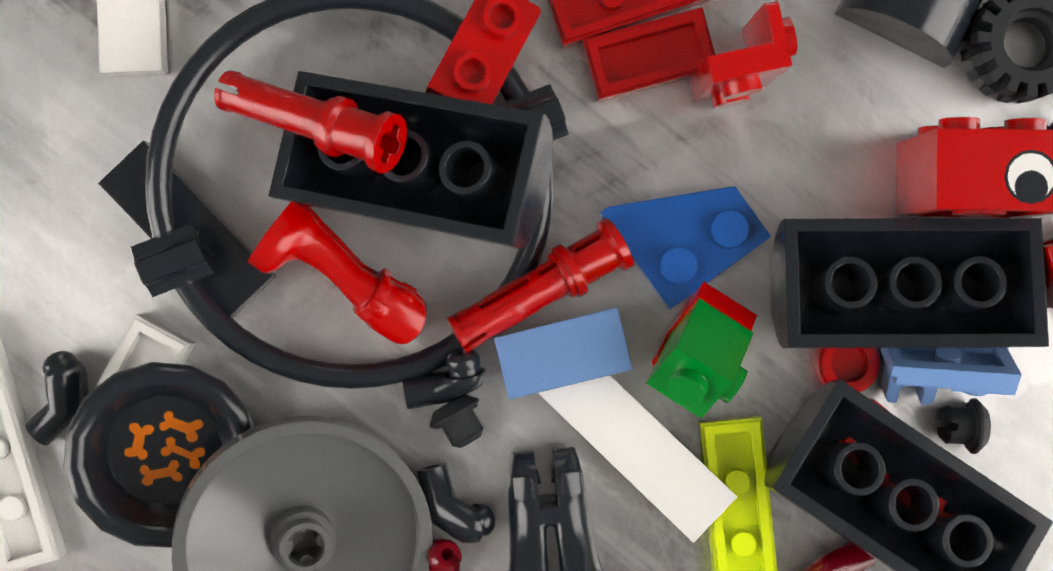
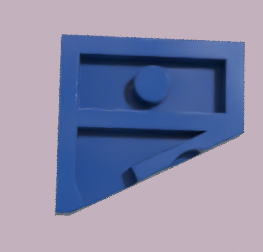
(687, 238)

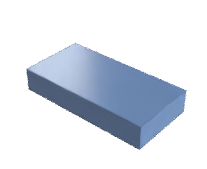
(563, 353)

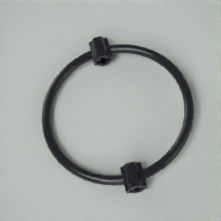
(181, 255)

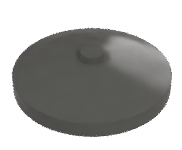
(303, 500)

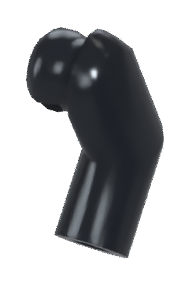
(445, 386)
(65, 388)
(448, 512)

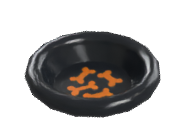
(143, 443)

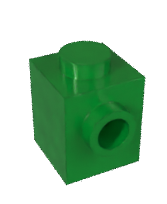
(702, 360)

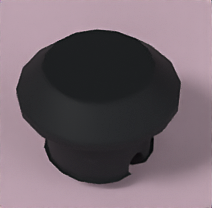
(458, 421)
(966, 425)

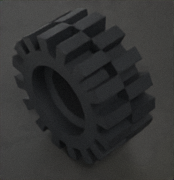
(990, 57)

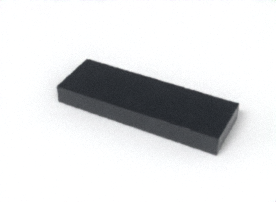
(235, 280)

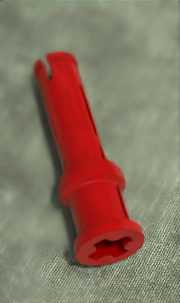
(333, 125)
(565, 273)

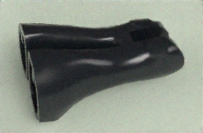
(533, 513)

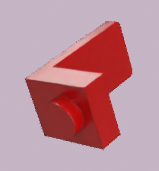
(484, 50)

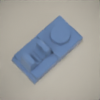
(959, 369)

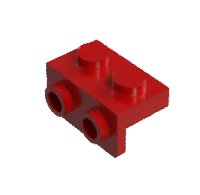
(736, 74)

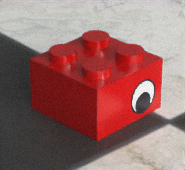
(976, 171)

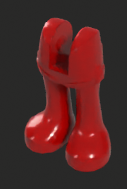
(377, 297)

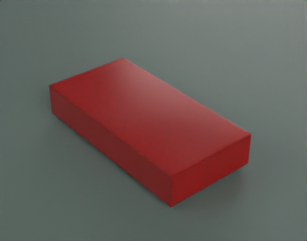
(647, 54)

